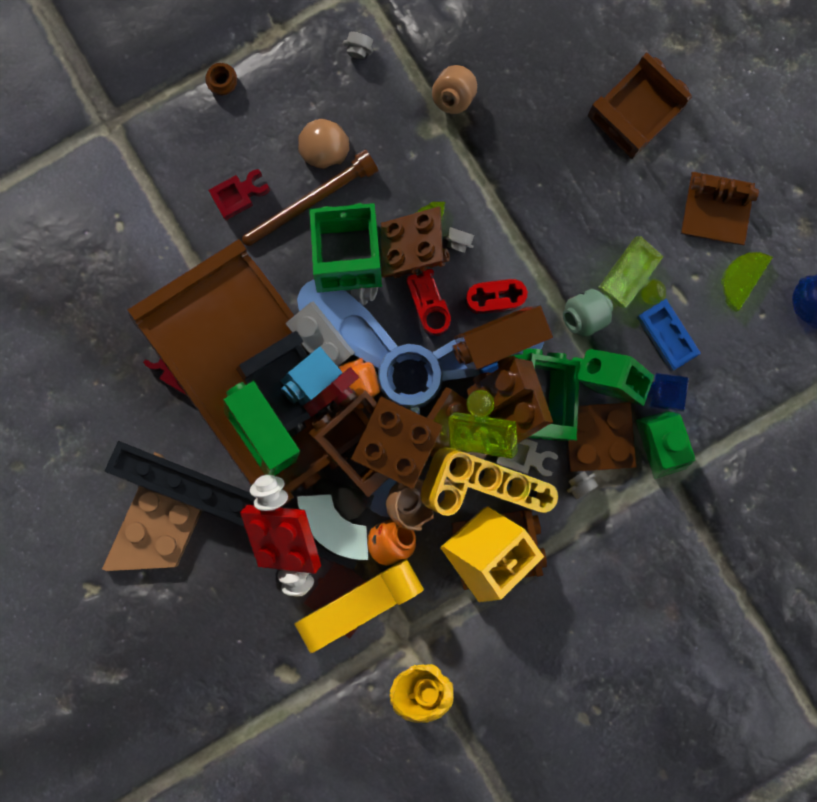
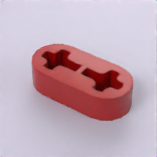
(497, 304)

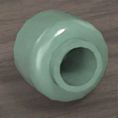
(588, 312)

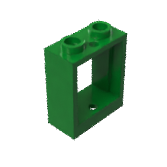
(346, 273)
(562, 394)
(260, 428)

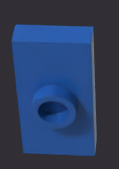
(668, 335)

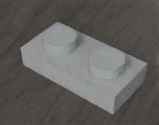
(319, 332)

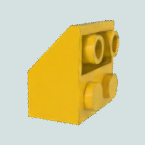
(491, 554)

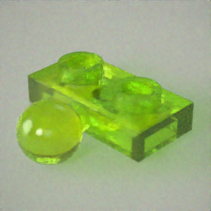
(632, 274)
(480, 432)

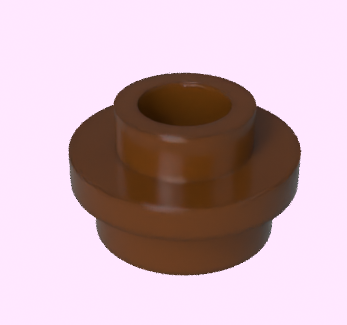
(221, 70)

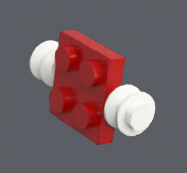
(281, 536)

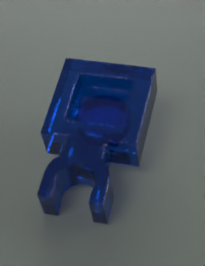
(669, 392)

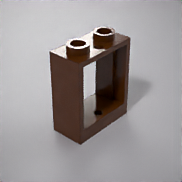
(502, 337)
(368, 480)

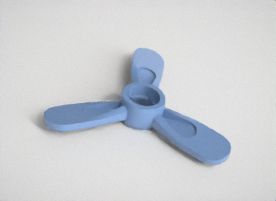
(376, 346)

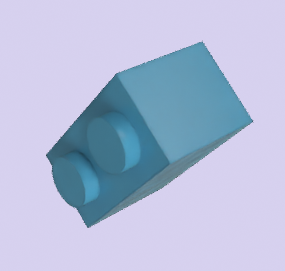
(310, 377)

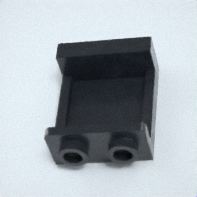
(268, 369)

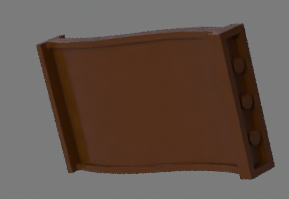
(210, 326)

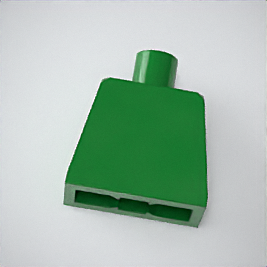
(615, 376)
(665, 443)

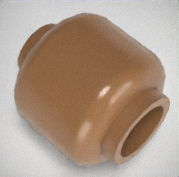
(454, 89)

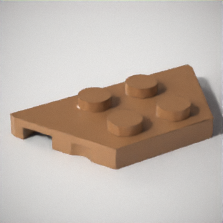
(152, 533)

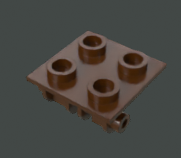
(718, 208)
(412, 243)
(397, 442)

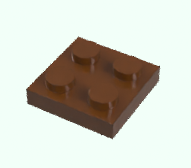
(603, 438)

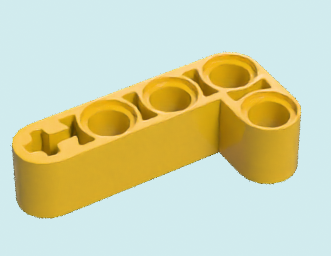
(493, 483)
(359, 606)

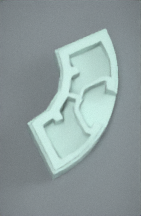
(332, 530)

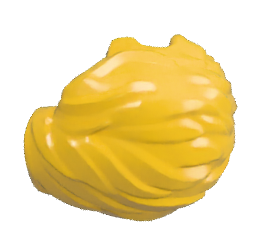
(421, 694)

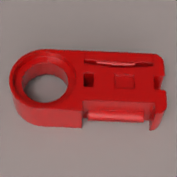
(428, 300)

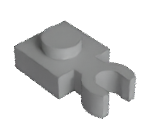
(527, 457)

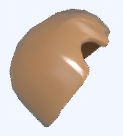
(323, 143)
(406, 507)

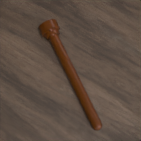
(361, 166)

